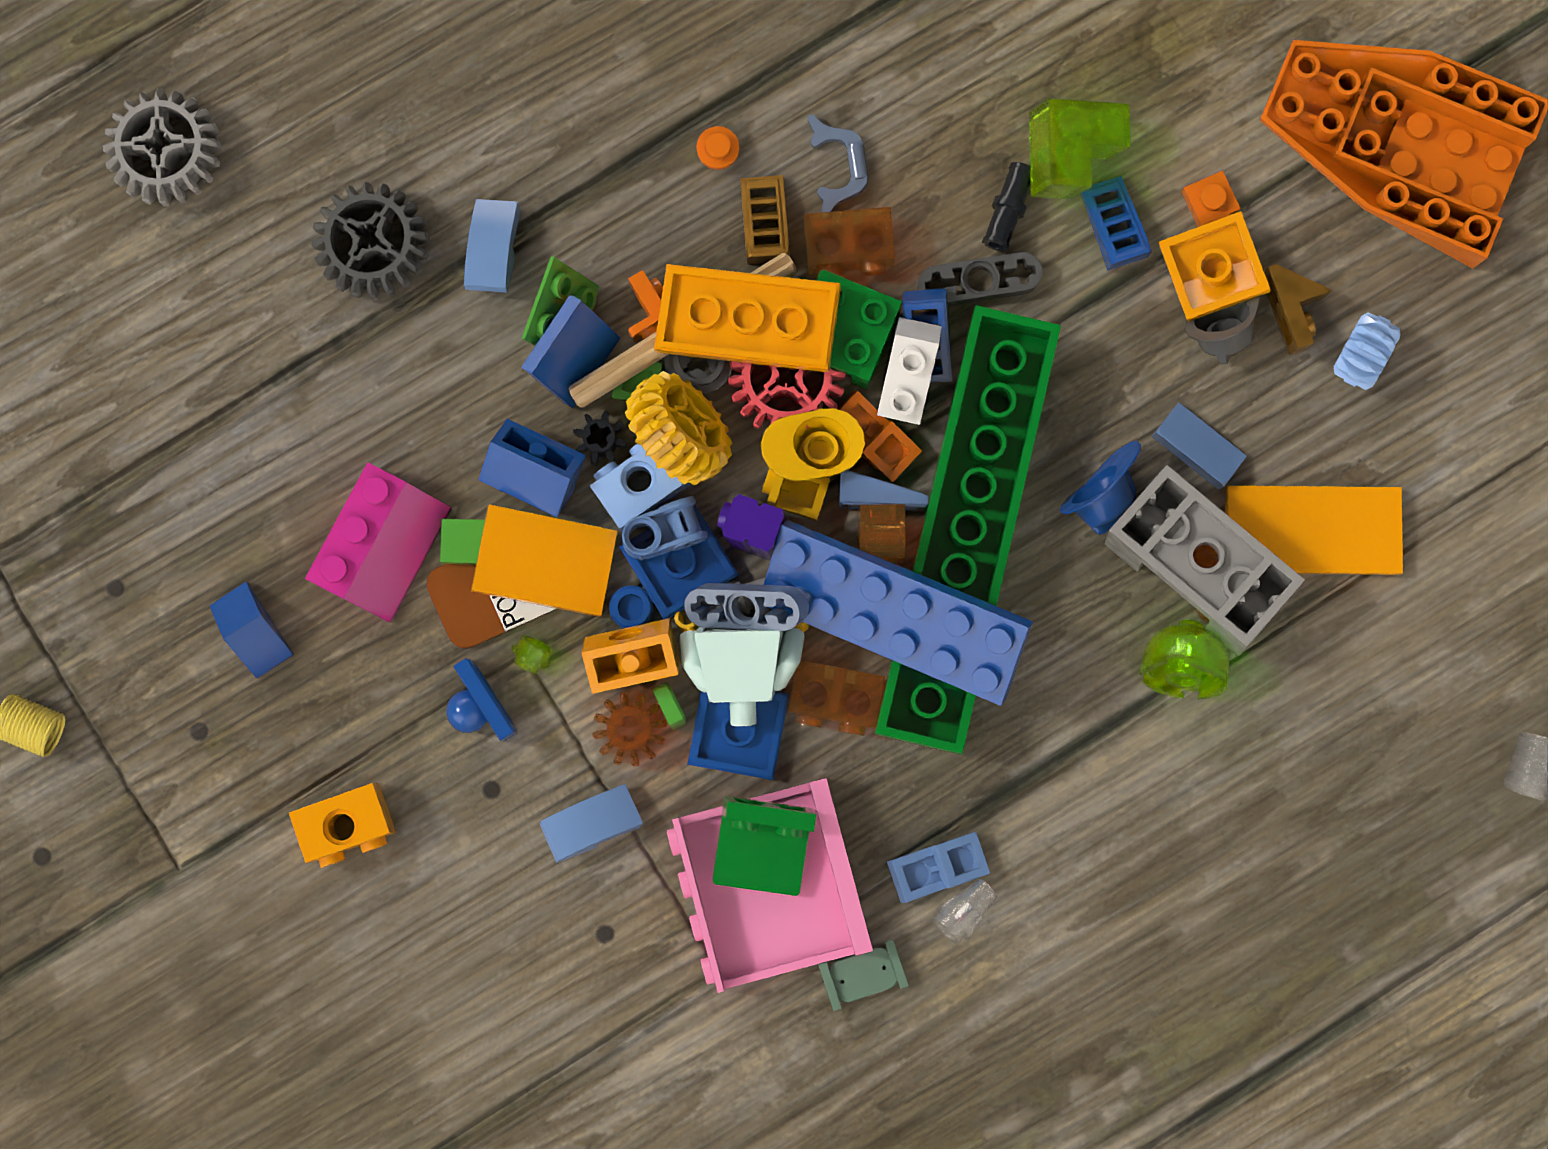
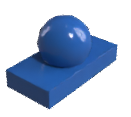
(473, 707)

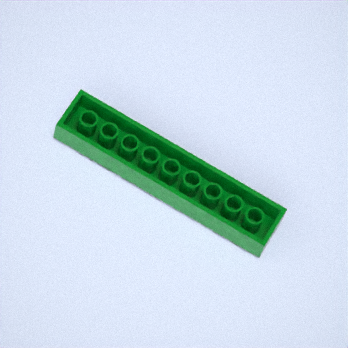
(973, 503)

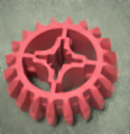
(771, 392)

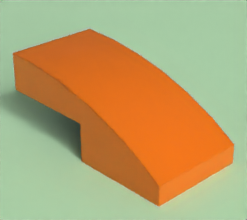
(885, 443)

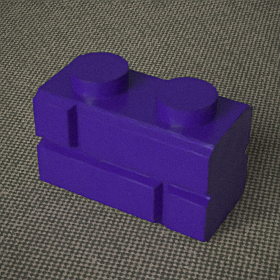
(751, 525)

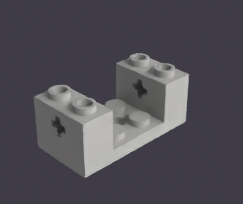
(1236, 593)

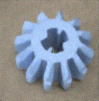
(1367, 351)

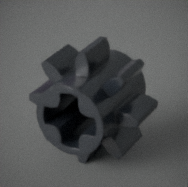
(604, 427)

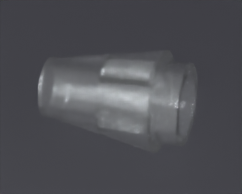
(964, 911)

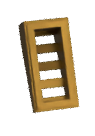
(766, 252)

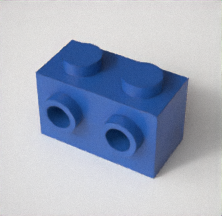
(537, 472)

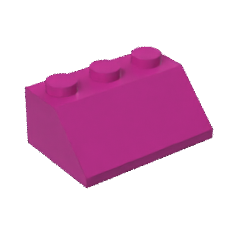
(378, 542)

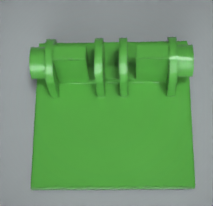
(557, 285)

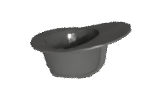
(1225, 330)

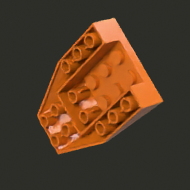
(1408, 136)

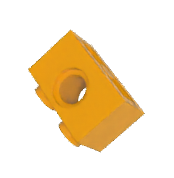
(631, 656)
(316, 824)

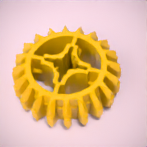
(678, 428)

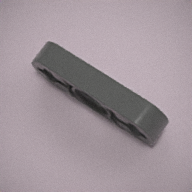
(1009, 264)

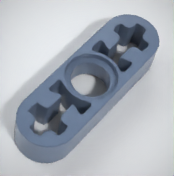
(762, 597)

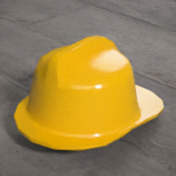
(823, 450)

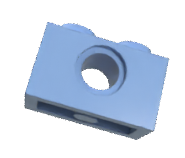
(626, 504)

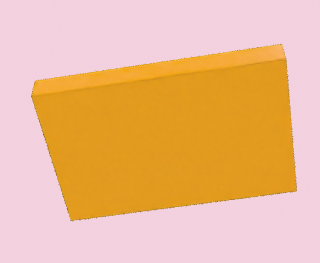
(544, 560)

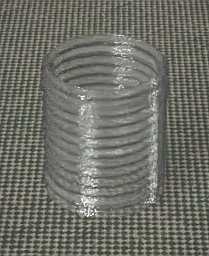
(1529, 767)

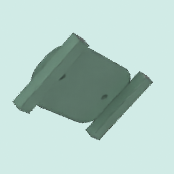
(863, 975)

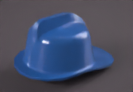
(1107, 491)

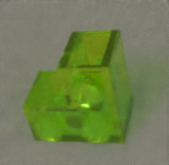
(1066, 138)

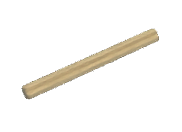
(643, 353)

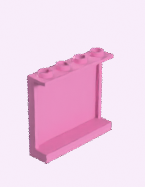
(770, 933)

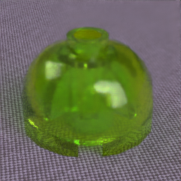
(1186, 659)

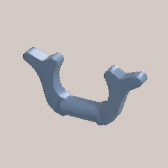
(856, 158)

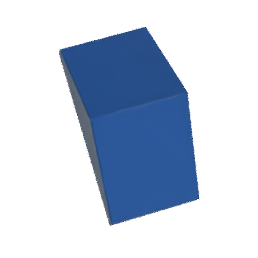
(250, 630)

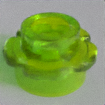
(532, 654)

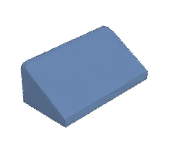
(1199, 446)

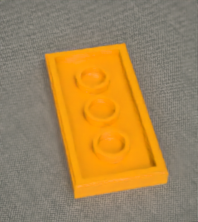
(747, 318)
(1324, 526)

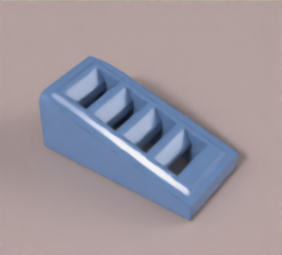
(864, 490)

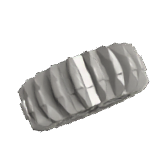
(128, 145)

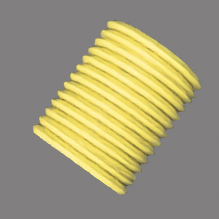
(30, 725)

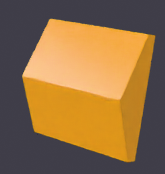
(1214, 266)

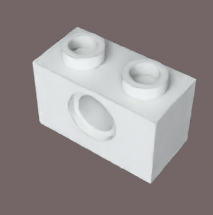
(909, 370)

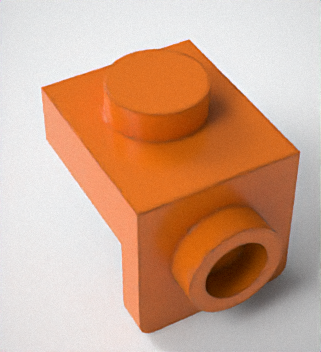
(649, 296)

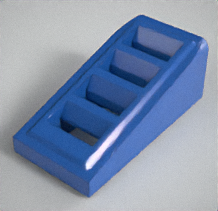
(1112, 257)
(937, 300)

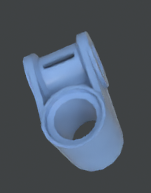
(666, 529)

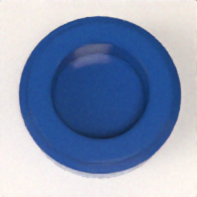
(631, 607)

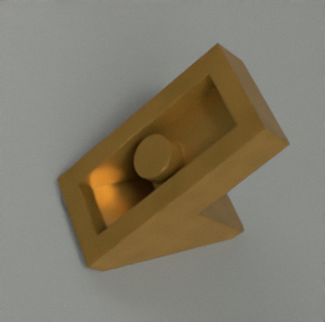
(1286, 298)

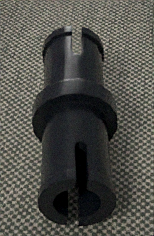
(1008, 207)

